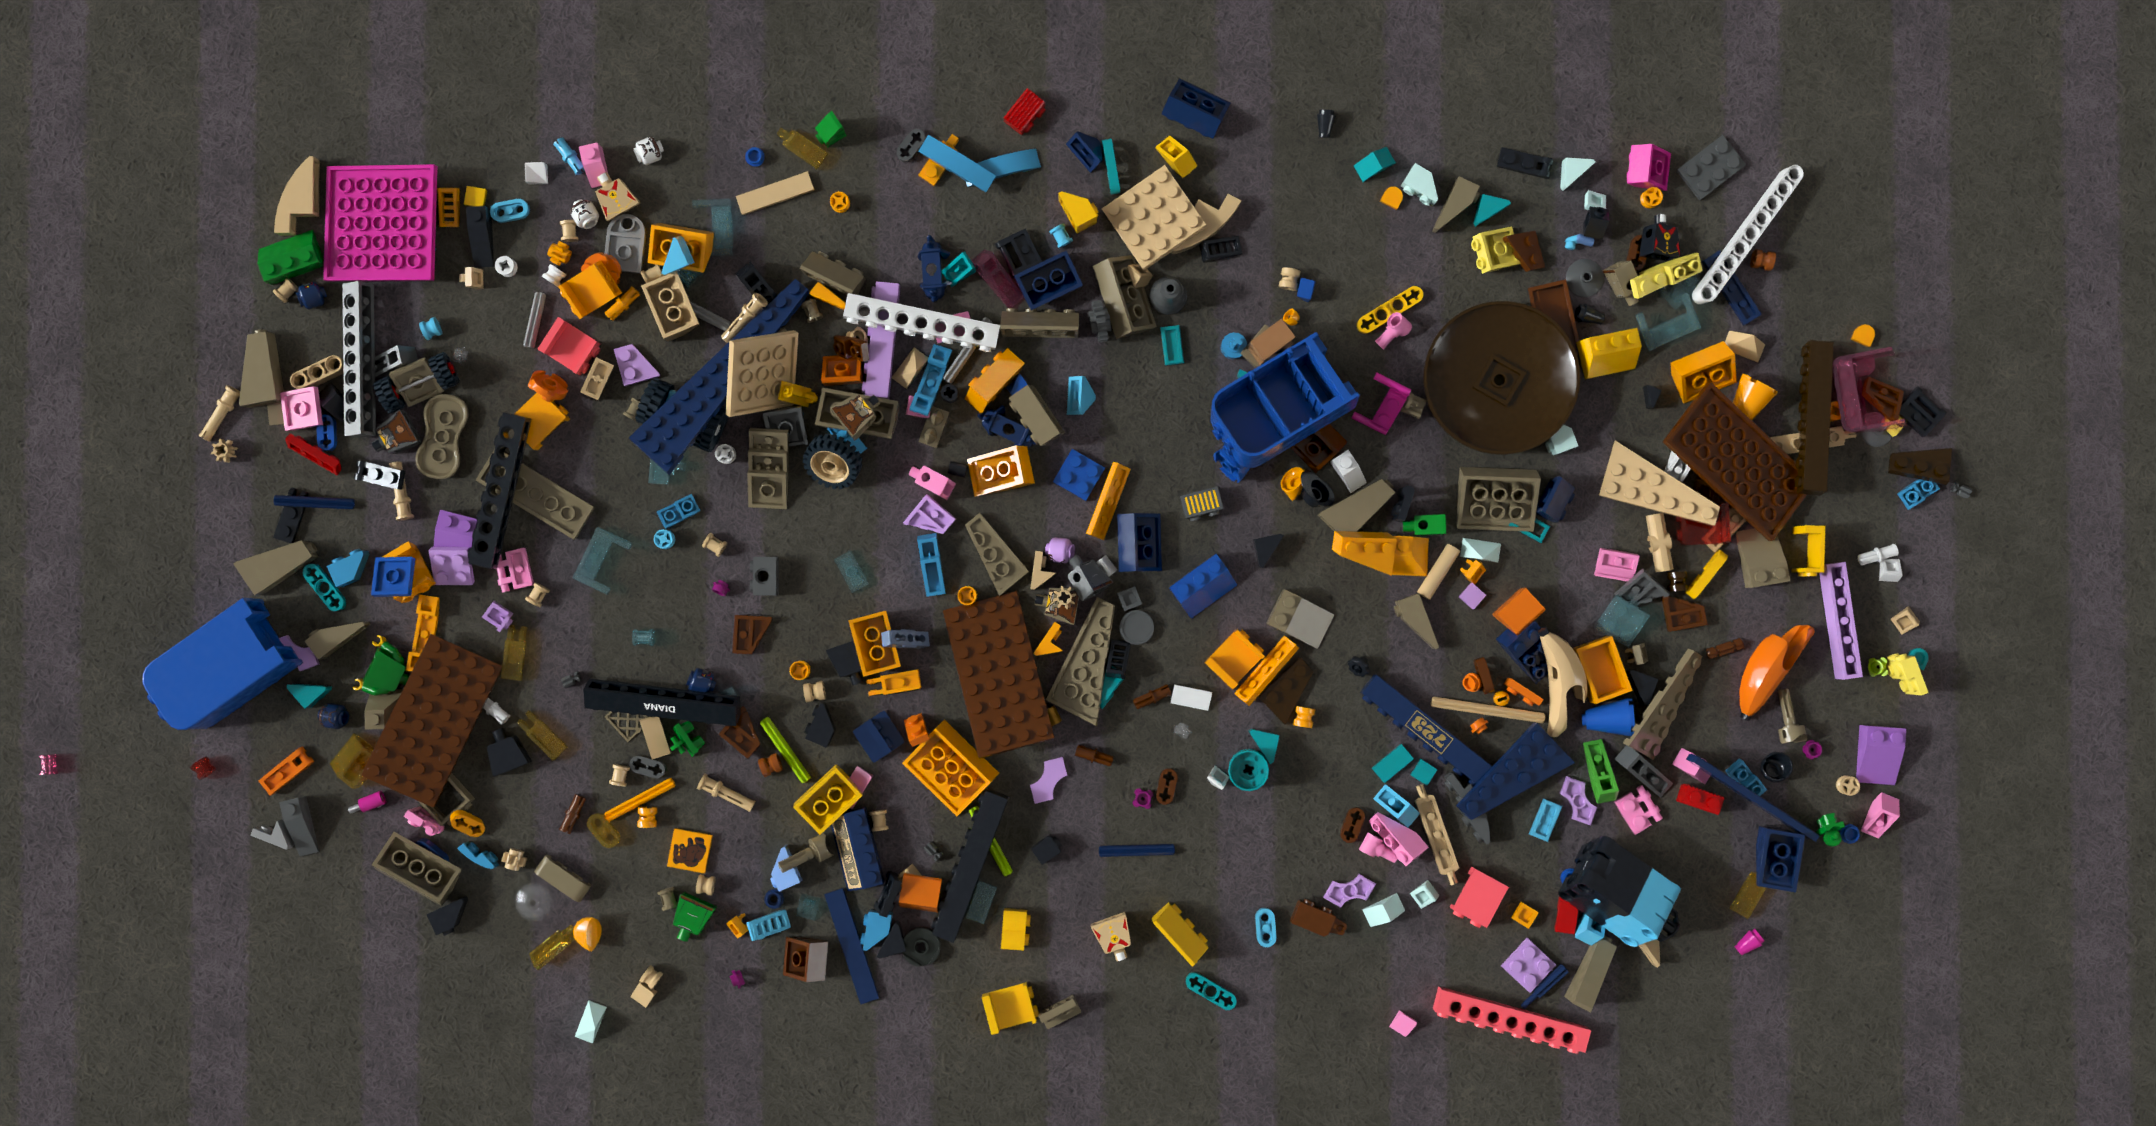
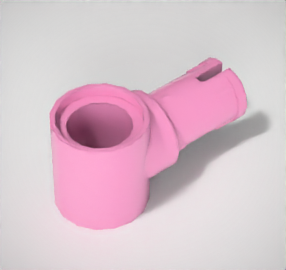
(1397, 326)
(1374, 847)

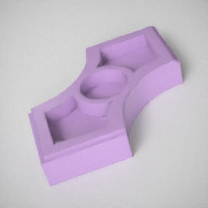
(307, 656)
(1053, 772)
(1575, 793)
(1341, 892)

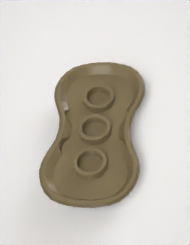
(444, 421)

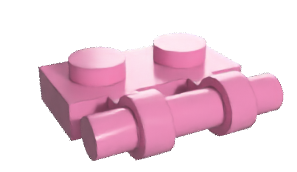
(519, 570)
(1633, 813)
(420, 817)

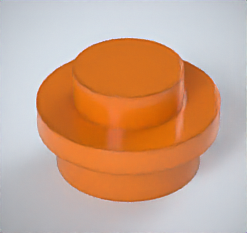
(1472, 682)
(1479, 726)

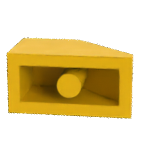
(1176, 156)

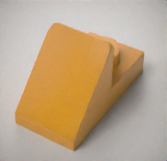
(1046, 645)

